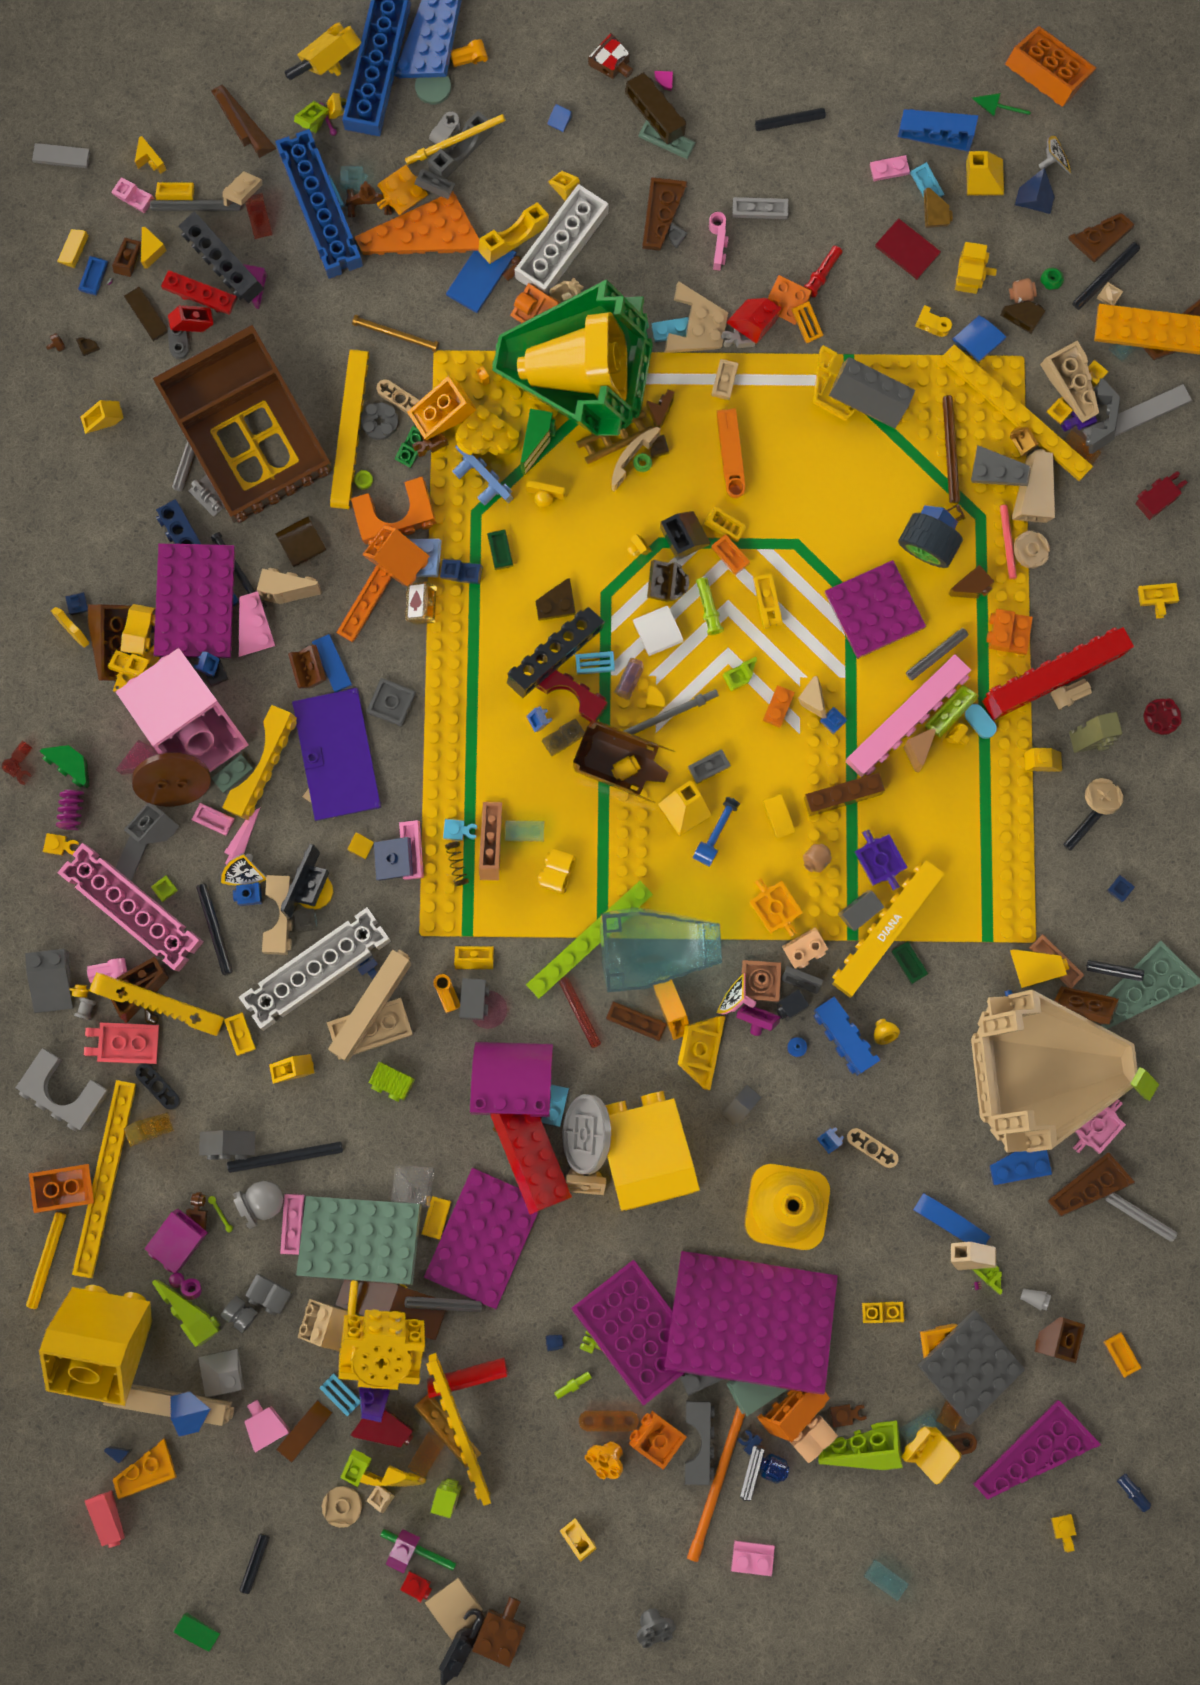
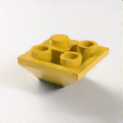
(984, 174)
(685, 808)

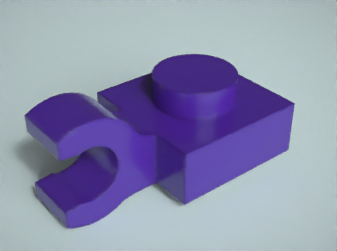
(1075, 421)

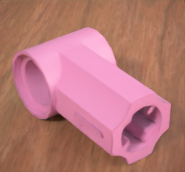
(113, 968)

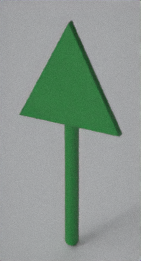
(990, 103)

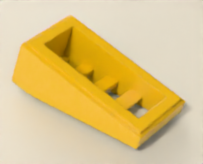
(728, 519)

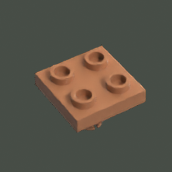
(762, 980)

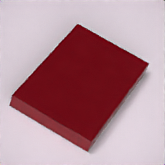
(907, 249)

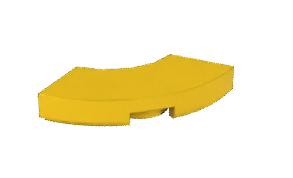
(72, 629)

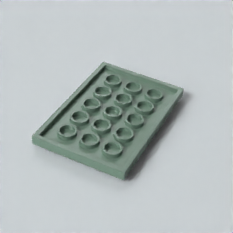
(359, 1240)

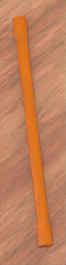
(698, 1542)

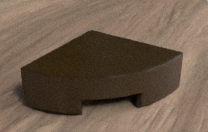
(87, 346)
(659, 447)

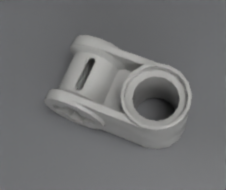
(444, 130)

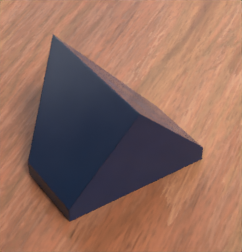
(1036, 193)

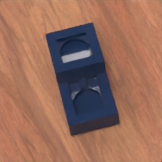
(461, 572)

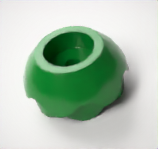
(1049, 283)

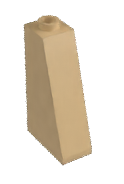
(1036, 500)

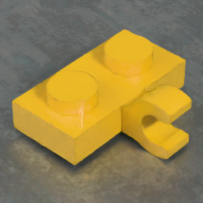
(1158, 596)

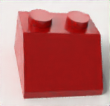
(755, 318)

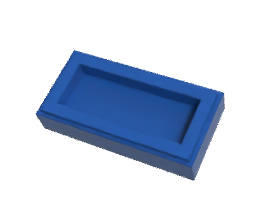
(93, 275)

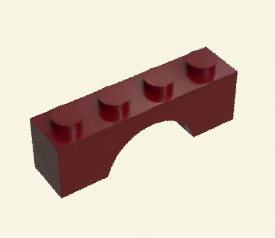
(590, 706)

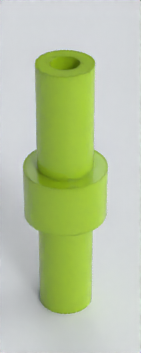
(573, 1385)

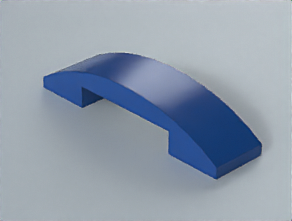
(950, 1220)

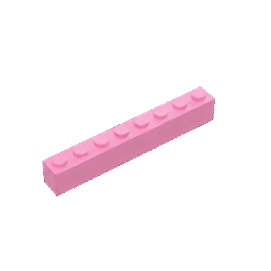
(904, 719)

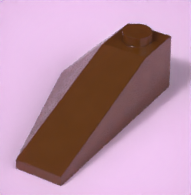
(106, 629)

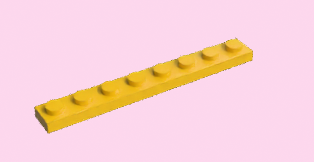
(461, 1437)

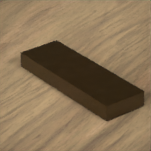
(146, 313)

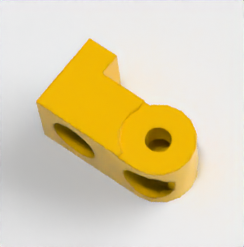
(933, 324)

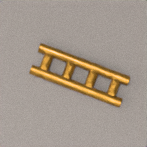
(626, 440)

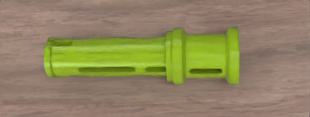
(710, 614)

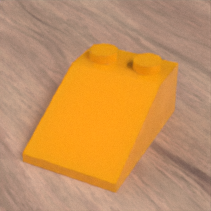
(441, 408)

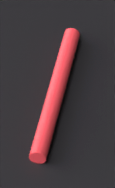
(1008, 542)

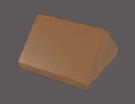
(918, 748)

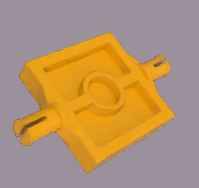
(400, 190)
(776, 907)

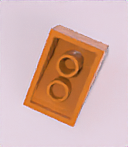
(61, 1188)

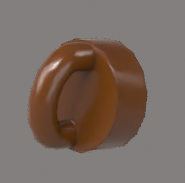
(56, 342)

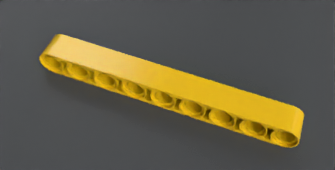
(348, 430)

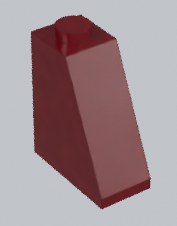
(389, 1431)

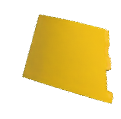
(392, 1477)

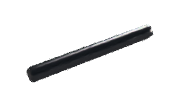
(284, 1157)

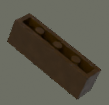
(655, 108)

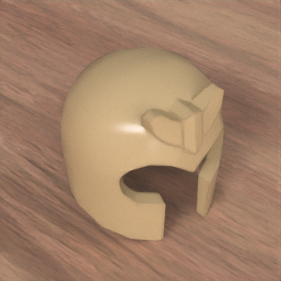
(566, 290)

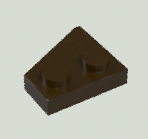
(556, 602)

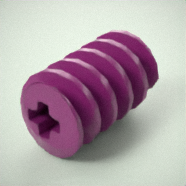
(69, 809)

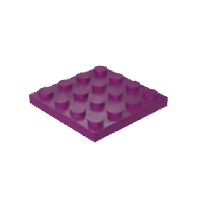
(875, 609)

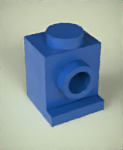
(254, 897)

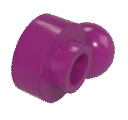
(177, 1280)

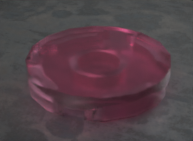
(496, 1011)

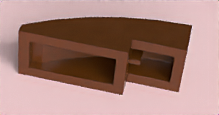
(304, 1431)

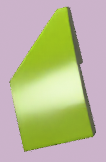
(740, 675)

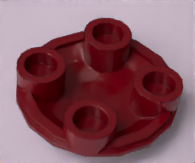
(1162, 716)

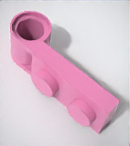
(722, 240)

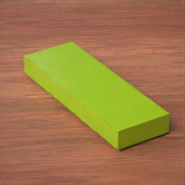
(952, 710)

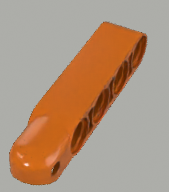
(731, 452)

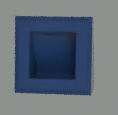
(117, 1454)

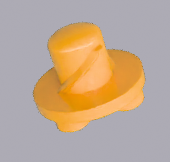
(606, 1460)

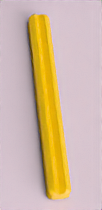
(46, 1260)

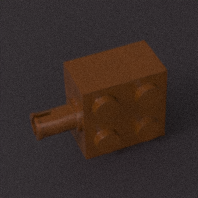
(500, 1634)

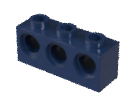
(177, 521)

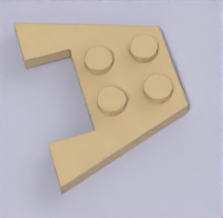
(704, 325)

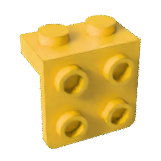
(932, 1453)

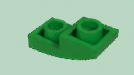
(406, 453)

